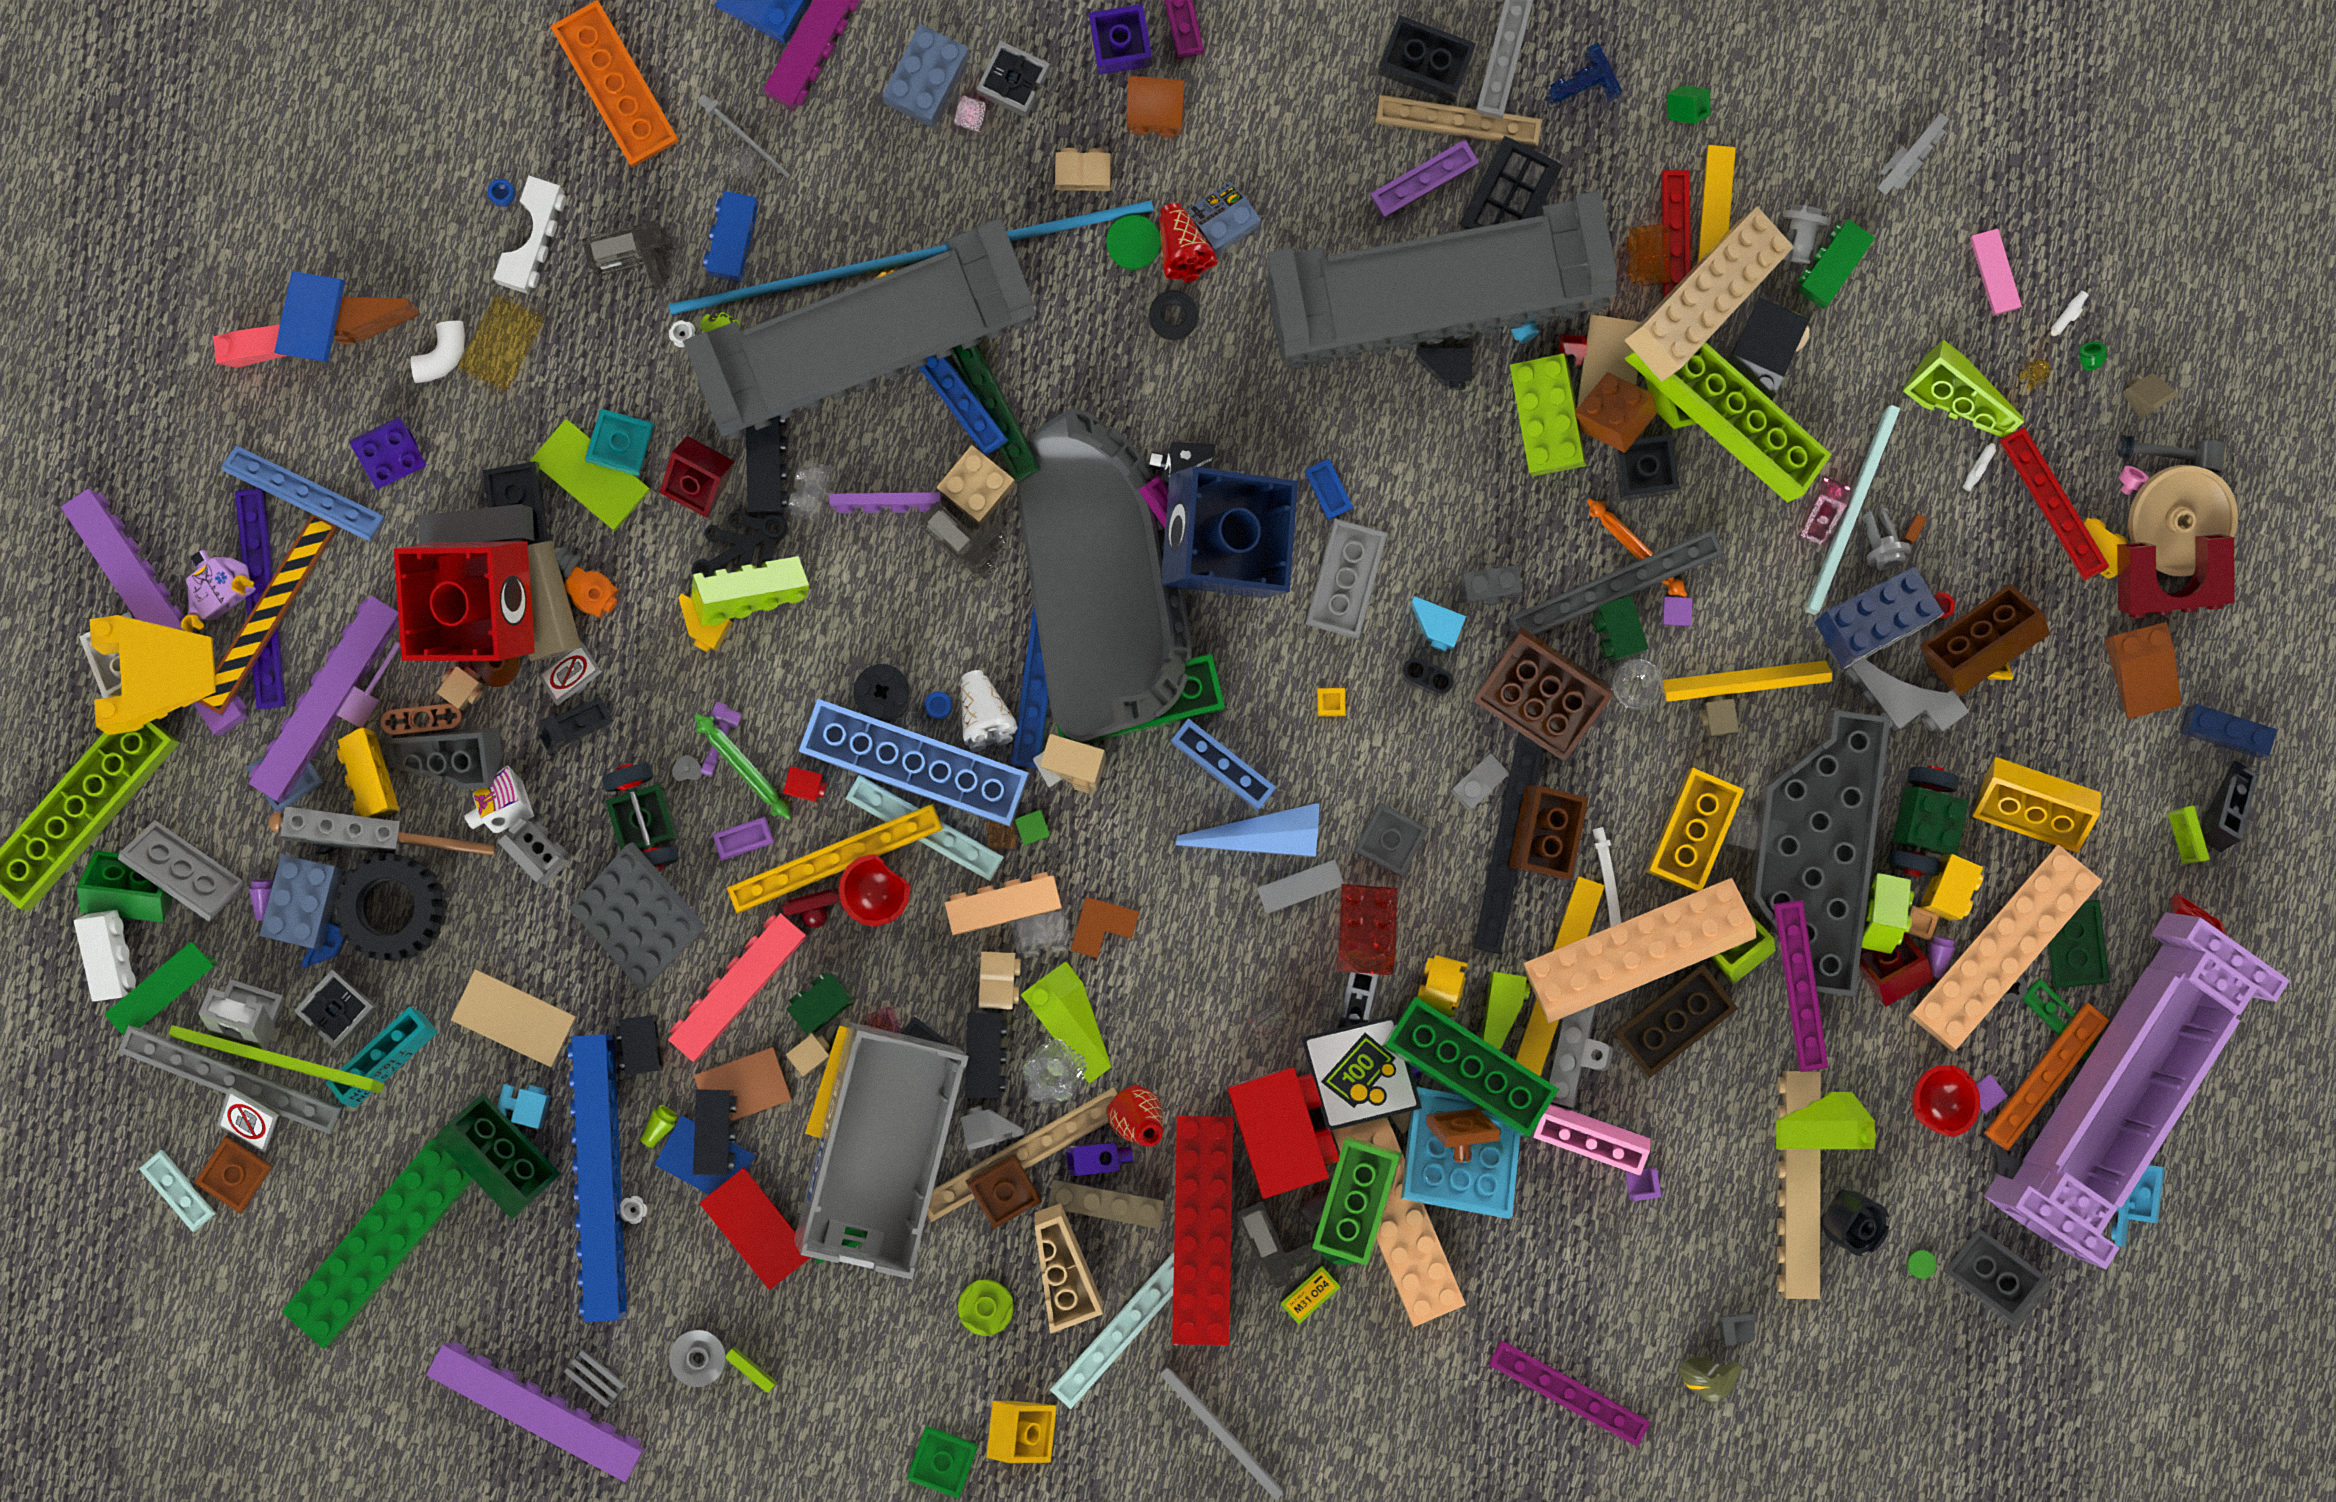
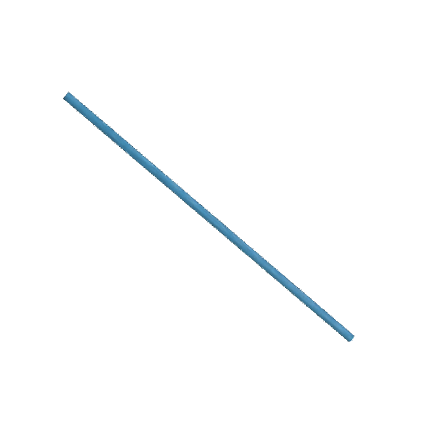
(901, 259)

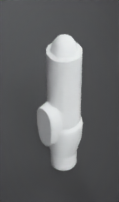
(2070, 314)
(1979, 467)

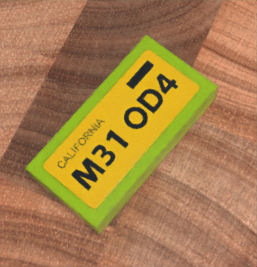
(1310, 1295)

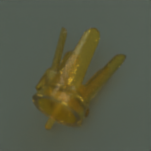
(2038, 371)

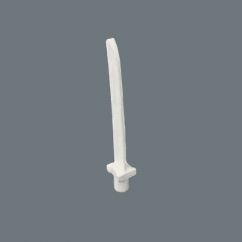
(1608, 875)

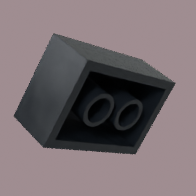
(1426, 58)

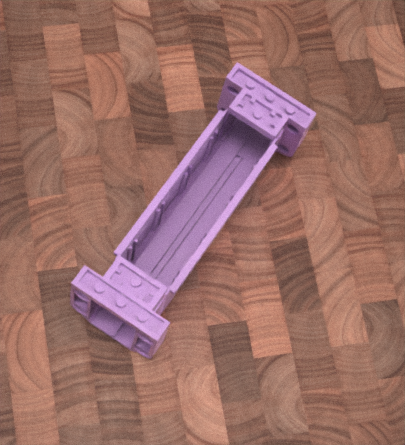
(2134, 1087)

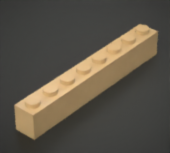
(1799, 1197)

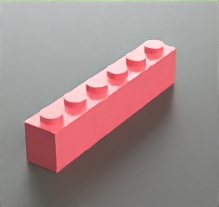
(737, 987)

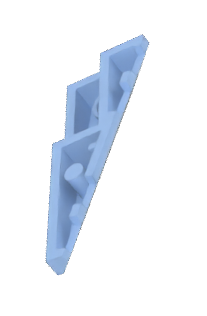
(1277, 833)

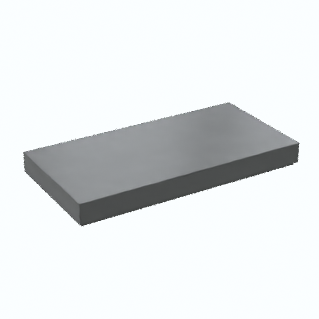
(1346, 578)
(181, 870)

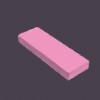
(1995, 272)

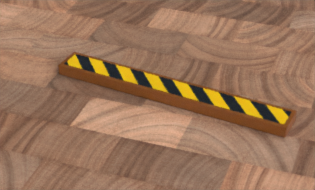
(269, 612)

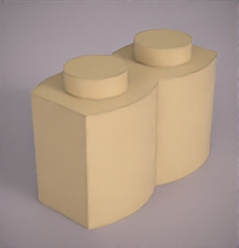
(1082, 170)
(997, 980)

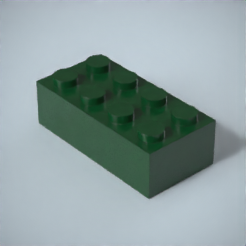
(497, 1156)

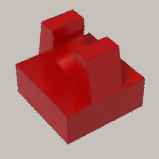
(1573, 345)

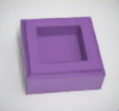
(1677, 611)
(1990, 1093)

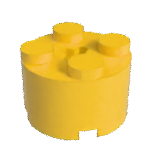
(1443, 984)

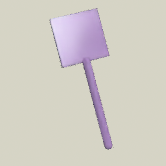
(360, 704)

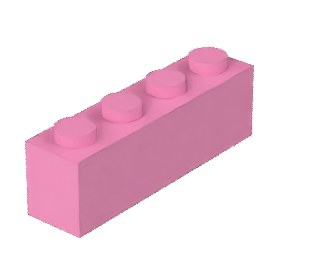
(1593, 1138)

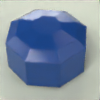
(501, 192)

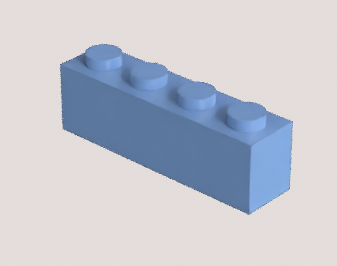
(1223, 764)

